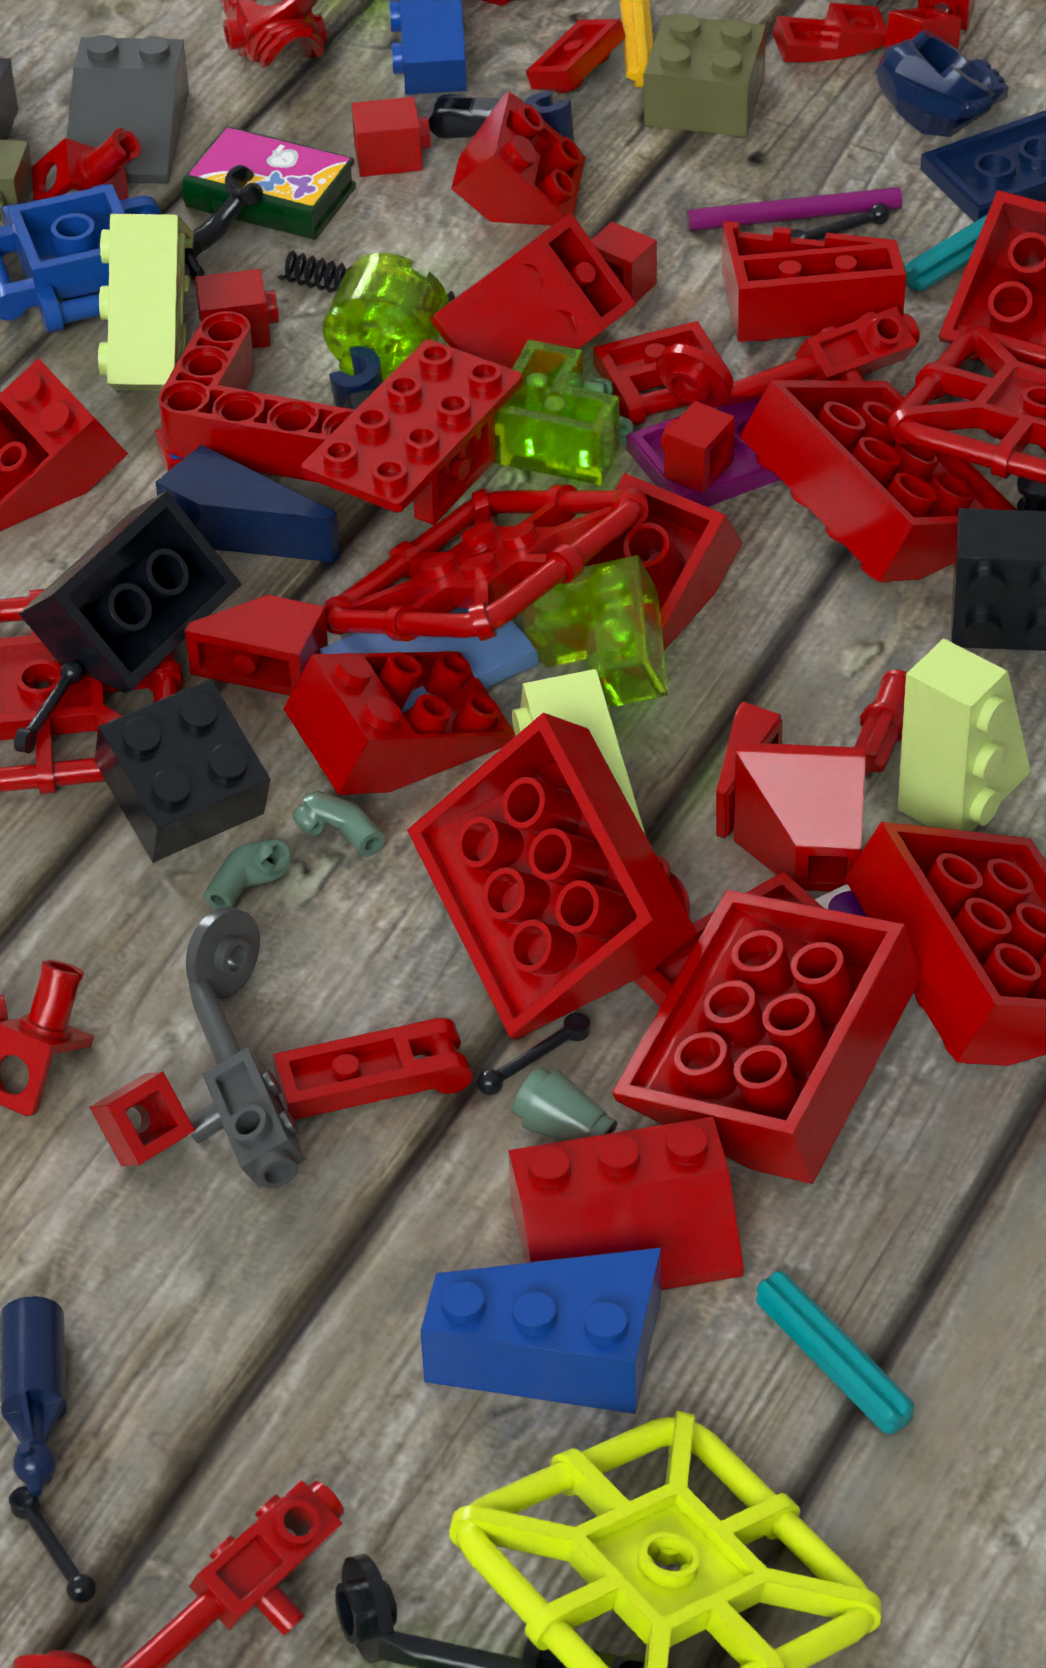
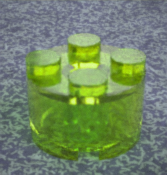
(382, 308)

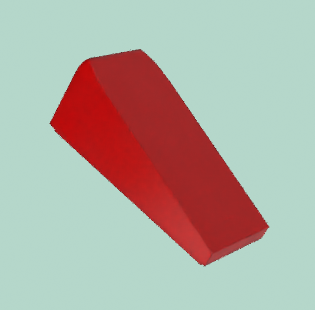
(749, 726)

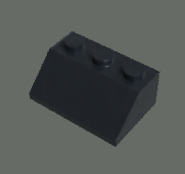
(132, 595)

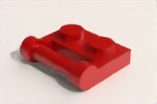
(632, 368)

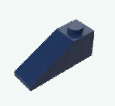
(249, 511)

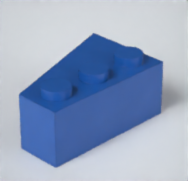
(430, 45)
(547, 1328)

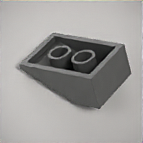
(135, 88)

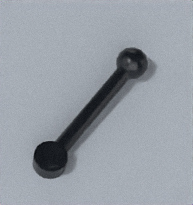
(877, 214)
(25, 738)
(575, 1028)
(23, 1505)

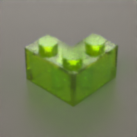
(554, 422)
(609, 620)

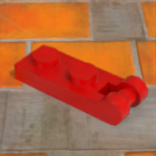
(372, 1068)

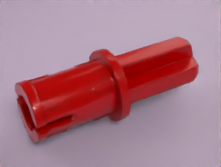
(883, 721)

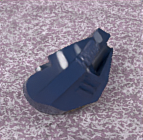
(937, 85)

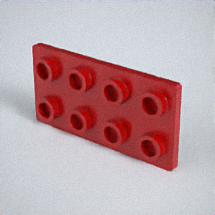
(419, 433)

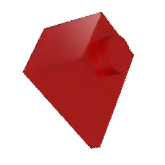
(257, 643)

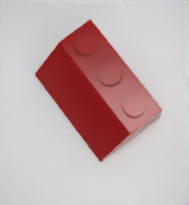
(631, 1194)

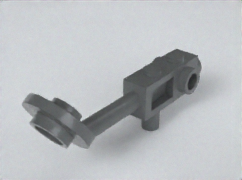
(241, 1087)

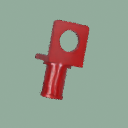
(86, 166)
(42, 1033)

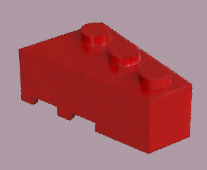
(804, 285)

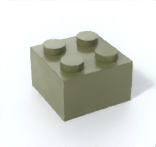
(704, 75)

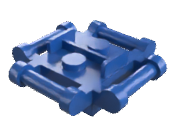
(61, 253)

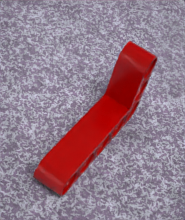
(209, 405)

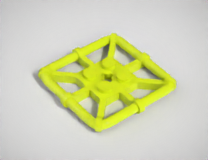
(672, 1527)

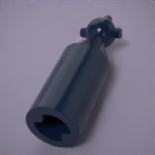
(33, 1383)

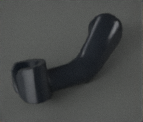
(221, 220)

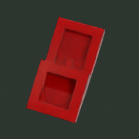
(843, 34)

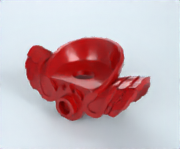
(265, 30)

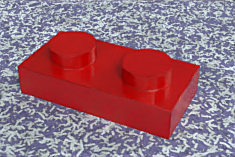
(575, 55)

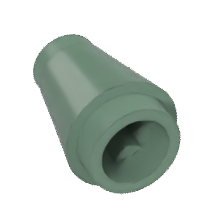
(558, 1108)

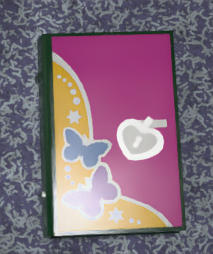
(298, 182)

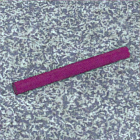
(793, 208)

